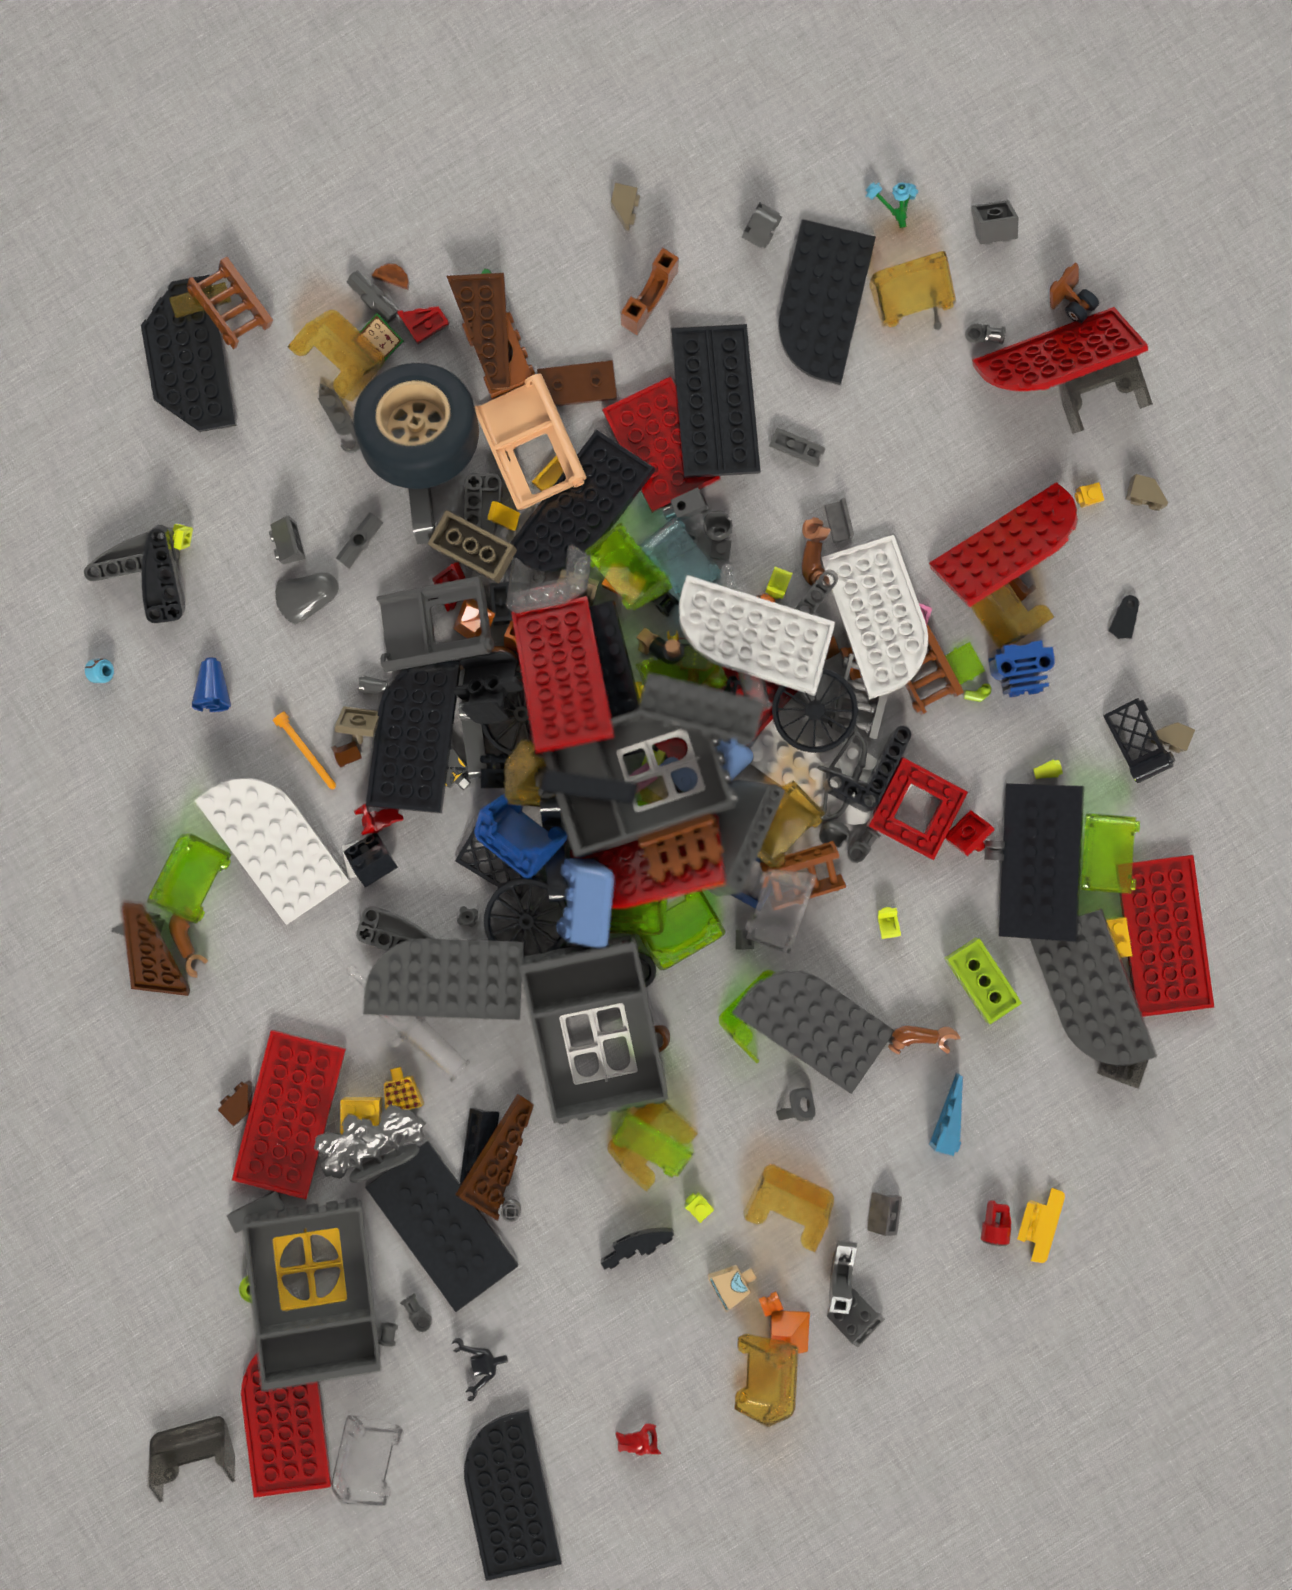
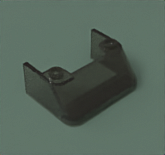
(1126, 376)
(187, 1445)

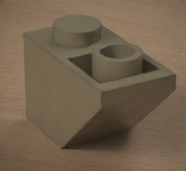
(623, 203)
(1145, 491)
(1175, 736)

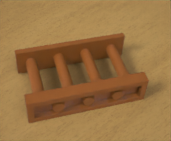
(239, 287)
(944, 670)
(808, 859)

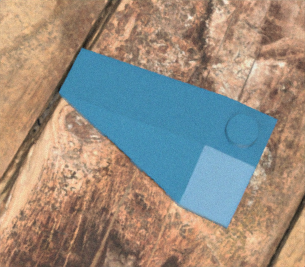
(948, 1128)

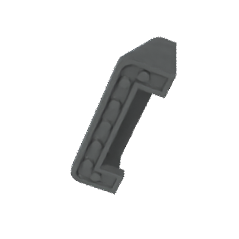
(744, 831)

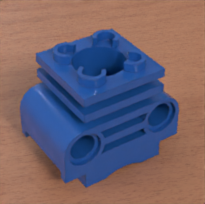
(1022, 667)

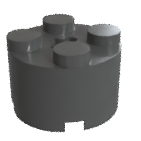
(760, 226)

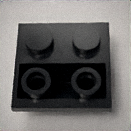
(498, 596)
(370, 859)

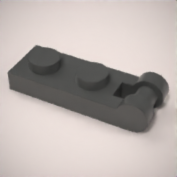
(796, 447)

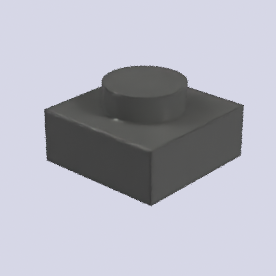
(720, 549)
(742, 942)

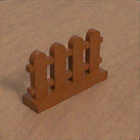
(668, 840)

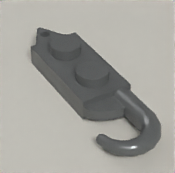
(338, 415)

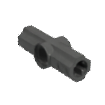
(372, 296)
(366, 529)

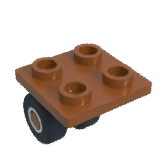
(1078, 303)

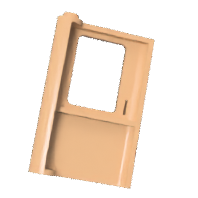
(519, 419)

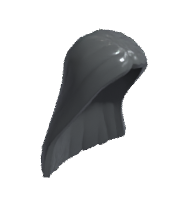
(305, 595)

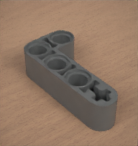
(474, 744)

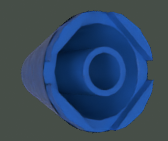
(211, 688)

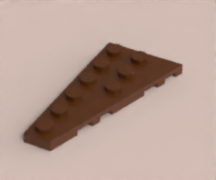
(483, 309)
(147, 954)
(495, 1165)

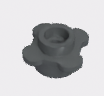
(468, 921)

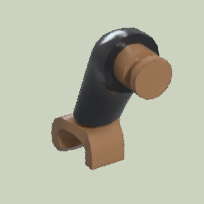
(667, 651)

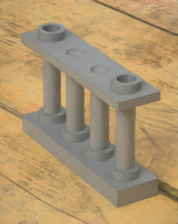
(876, 709)

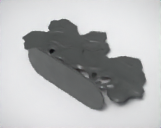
(364, 1141)

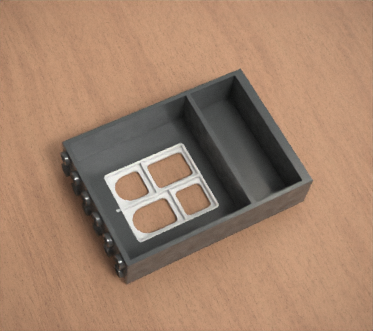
(605, 824)
(582, 982)

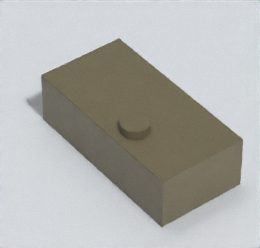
(472, 546)

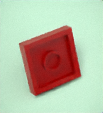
(969, 833)

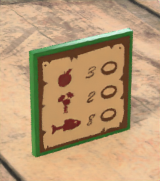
(382, 335)

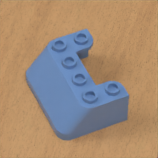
(736, 759)
(588, 902)

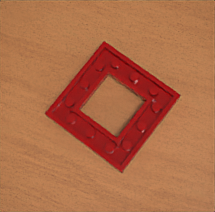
(951, 802)

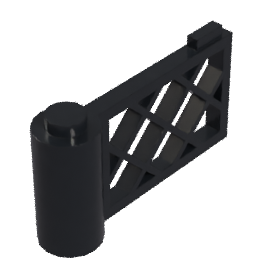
(1150, 763)

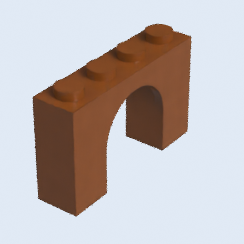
(639, 310)
(518, 366)

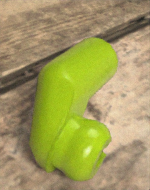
(978, 695)

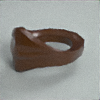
(663, 1030)

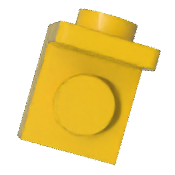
(1089, 494)

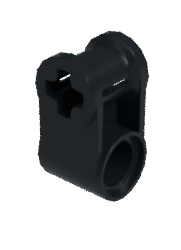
(663, 600)

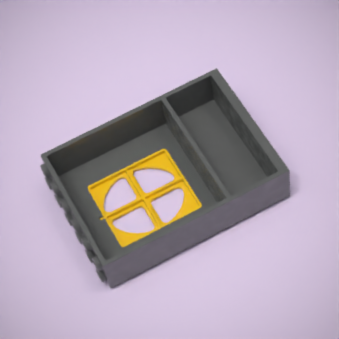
(318, 1335)

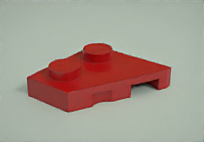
(450, 574)

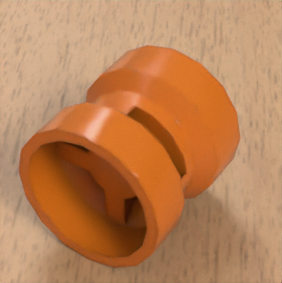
(771, 1304)

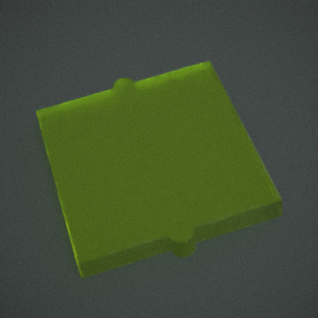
(965, 663)

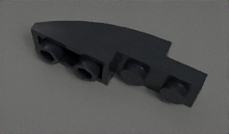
(643, 1240)

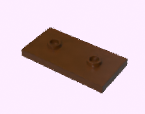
(580, 382)

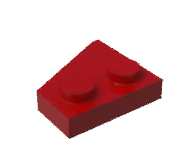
(423, 322)

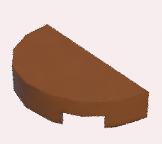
(392, 274)

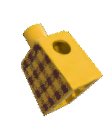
(402, 1091)

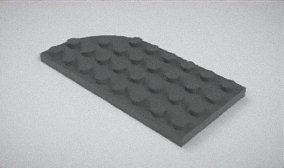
(447, 980)
(1095, 994)
(815, 1025)

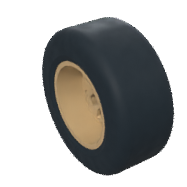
(407, 390)

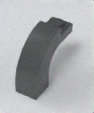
(841, 1277)

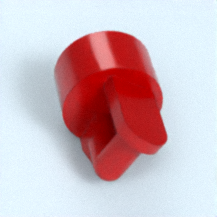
(996, 1232)

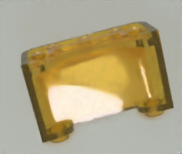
(912, 288)
(793, 817)
(770, 1379)

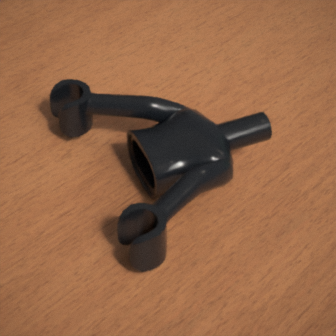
(482, 1363)

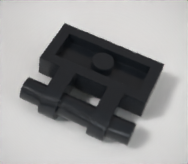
(491, 776)

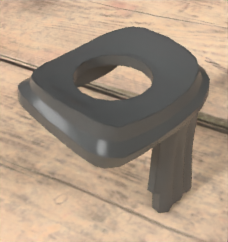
(796, 1110)

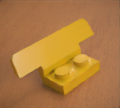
(1040, 1224)

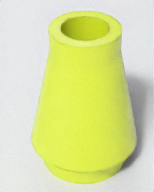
(1048, 770)

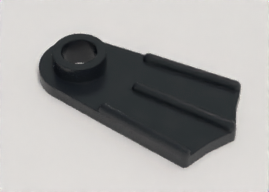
(1125, 618)

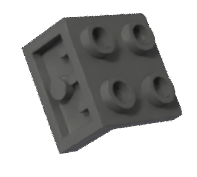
(859, 1322)

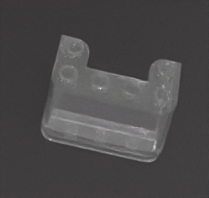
(530, 591)

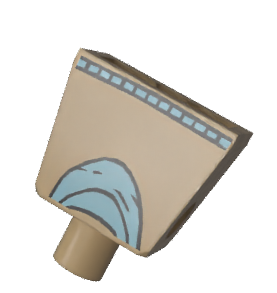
(731, 1285)

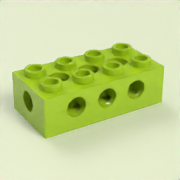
(995, 980)

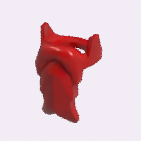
(376, 821)
(639, 1441)

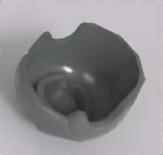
(717, 525)
(834, 831)

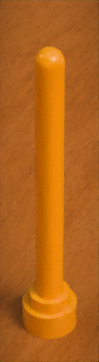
(282, 721)

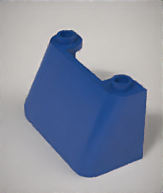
(517, 837)

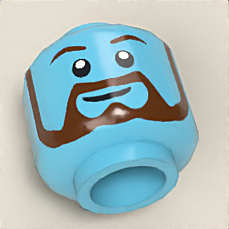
(99, 670)

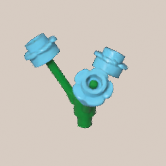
(901, 192)

